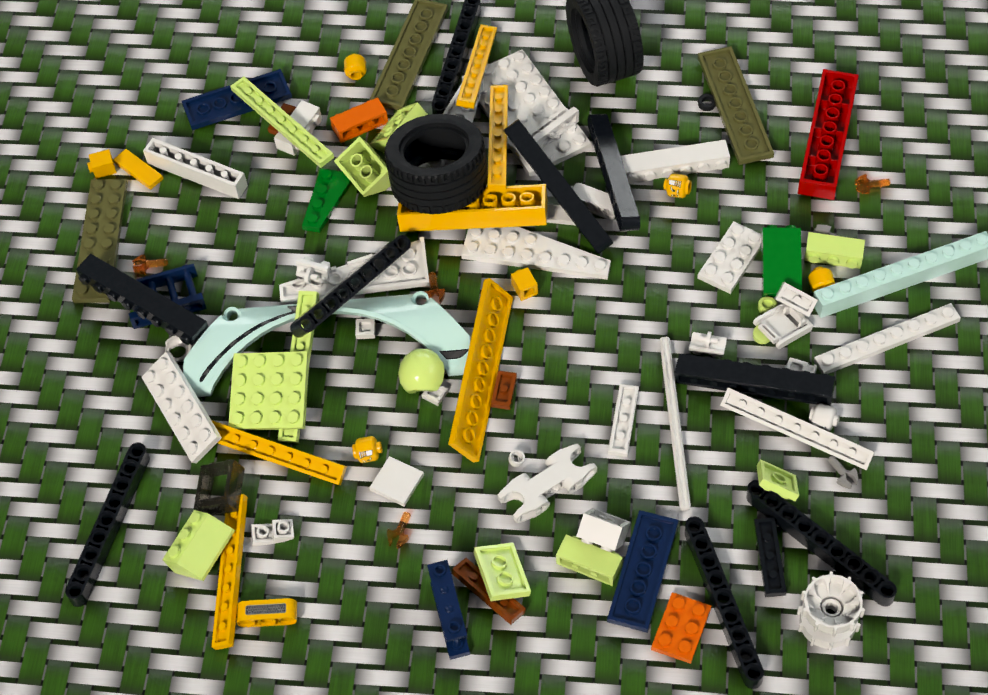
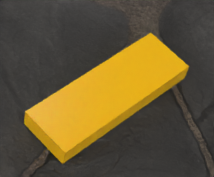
(138, 169)

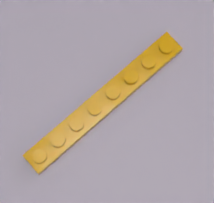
(476, 66)
(497, 138)
(280, 454)
(229, 579)

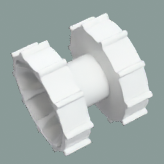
(836, 594)

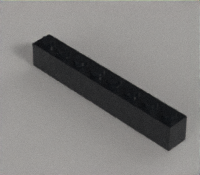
(141, 299)
(755, 379)

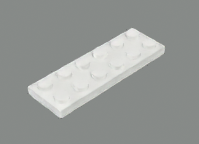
(181, 407)

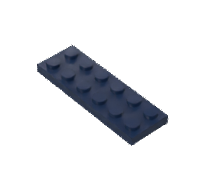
(225, 104)
(643, 571)

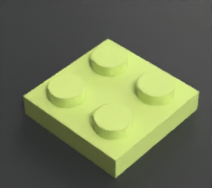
(777, 480)

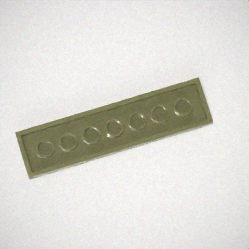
(409, 53)
(735, 105)
(100, 232)

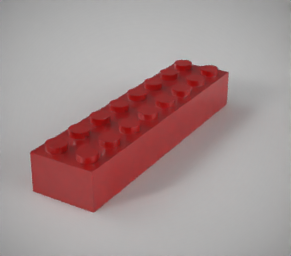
(828, 134)

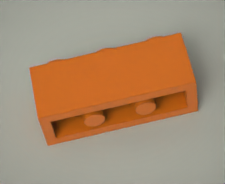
(359, 120)

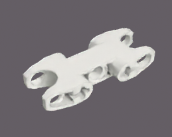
(536, 490)

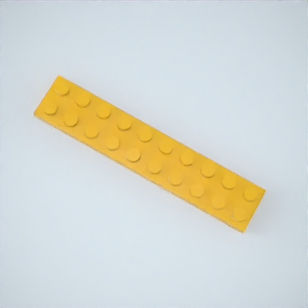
(480, 371)

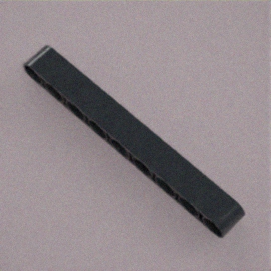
(456, 55)
(613, 172)
(558, 186)
(370, 269)
(107, 532)
(823, 551)
(727, 609)

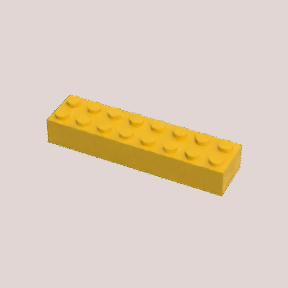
(497, 208)

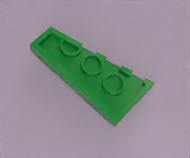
(325, 197)

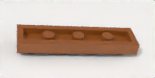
(471, 577)

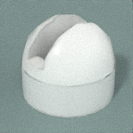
(520, 458)

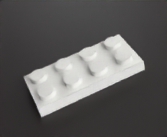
(731, 258)

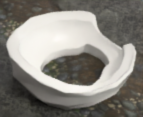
(175, 341)

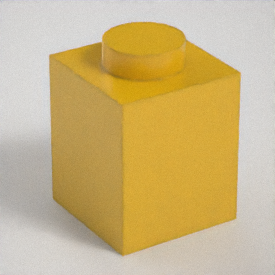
(101, 164)
(524, 283)

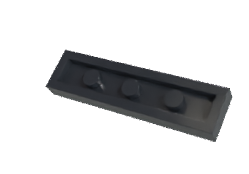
(770, 557)

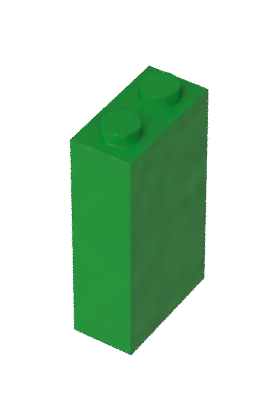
(780, 258)

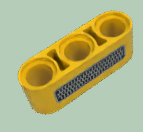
(267, 612)

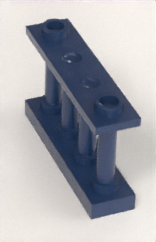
(193, 302)
(448, 609)

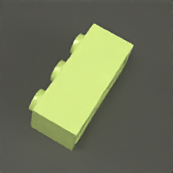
(834, 250)
(589, 560)

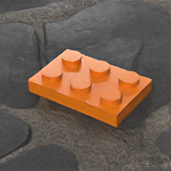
(681, 628)

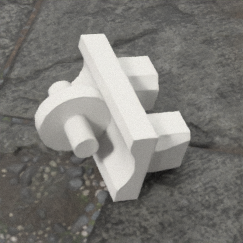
(313, 271)
(707, 344)

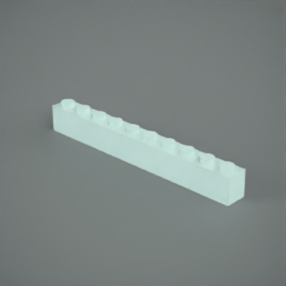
(901, 274)

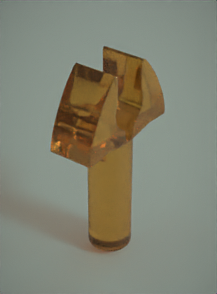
(867, 184)
(147, 264)
(434, 288)
(399, 531)

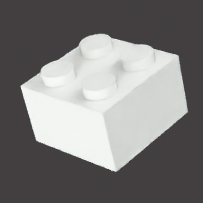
(603, 530)

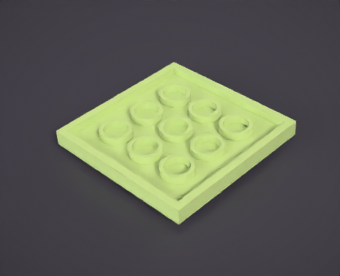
(269, 390)

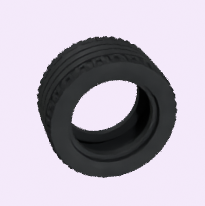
(605, 39)
(443, 187)

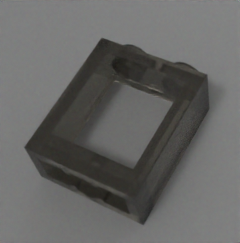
(233, 487)

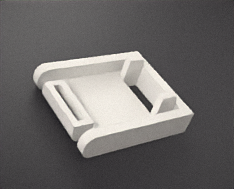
(780, 328)

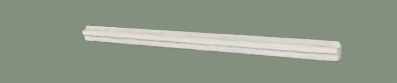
(675, 425)

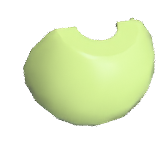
(421, 371)

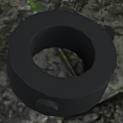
(704, 107)

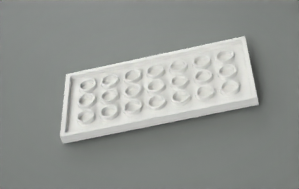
(532, 103)

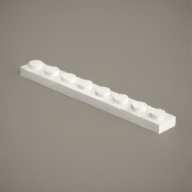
(887, 339)
(797, 428)

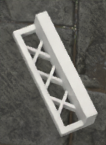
(553, 127)

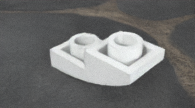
(272, 533)

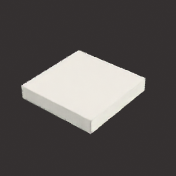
(396, 481)

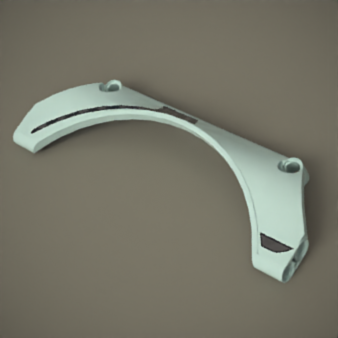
(425, 323)

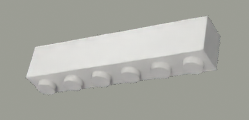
(676, 160)
(195, 168)

